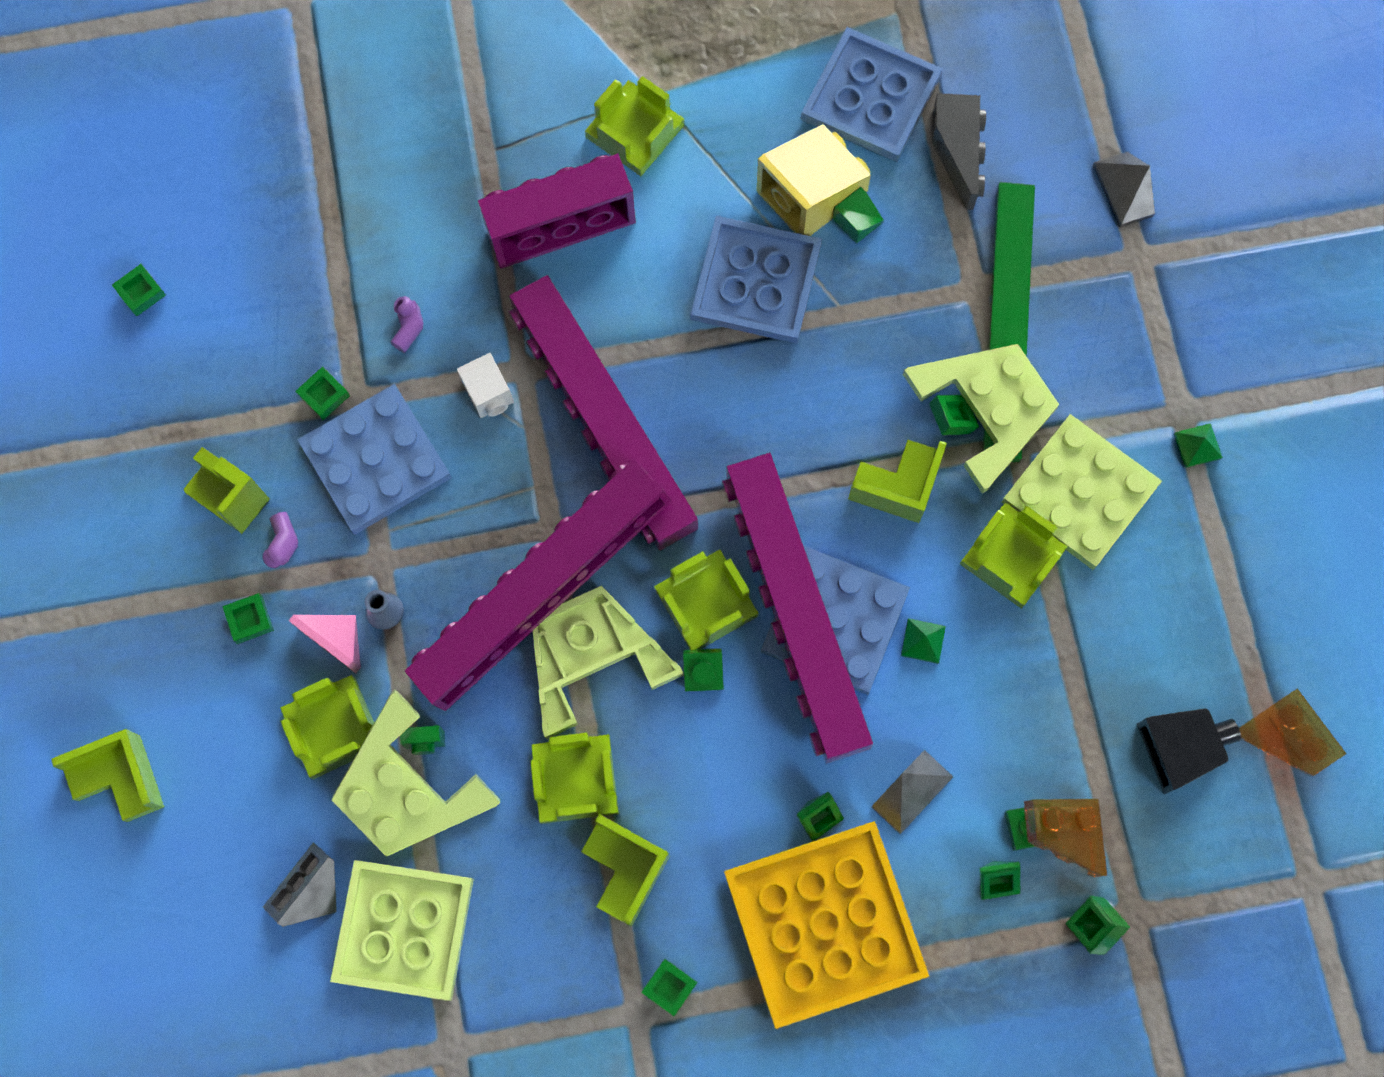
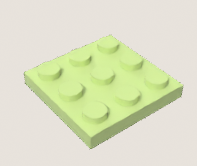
(1083, 490)
(402, 930)

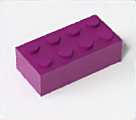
(558, 210)

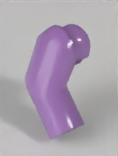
(410, 321)
(283, 544)

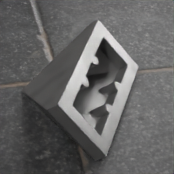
(1127, 187)
(912, 792)
(306, 890)

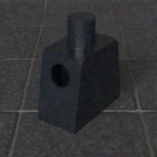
(1186, 745)

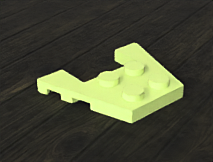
(1002, 394)
(584, 639)
(391, 798)

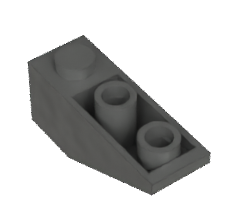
(957, 142)

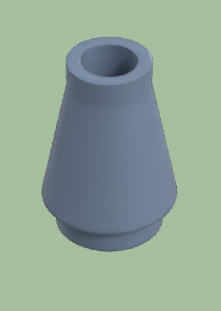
(386, 616)

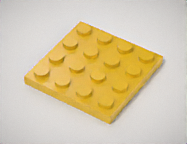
(825, 924)

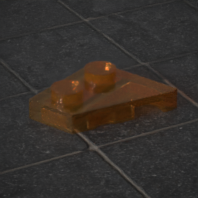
(1293, 735)
(1068, 830)

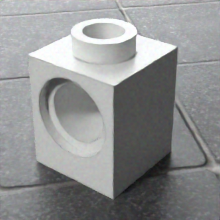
(485, 386)

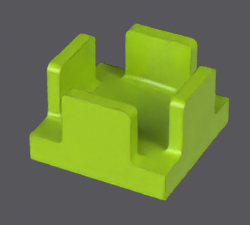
(634, 123)
(1014, 553)
(706, 599)
(327, 724)
(573, 778)

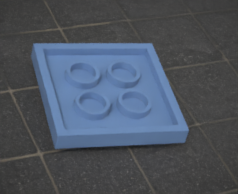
(871, 94)
(756, 279)
(374, 459)
(861, 612)

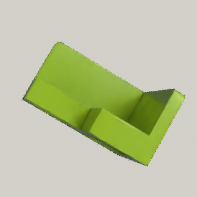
(225, 491)
(904, 491)
(113, 763)
(635, 865)

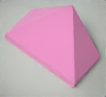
(334, 634)

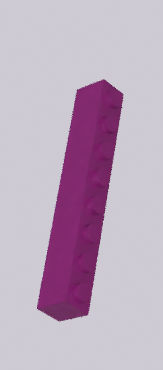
(596, 401)
(537, 585)
(798, 609)

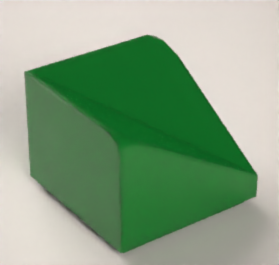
(857, 215)
(1097, 925)

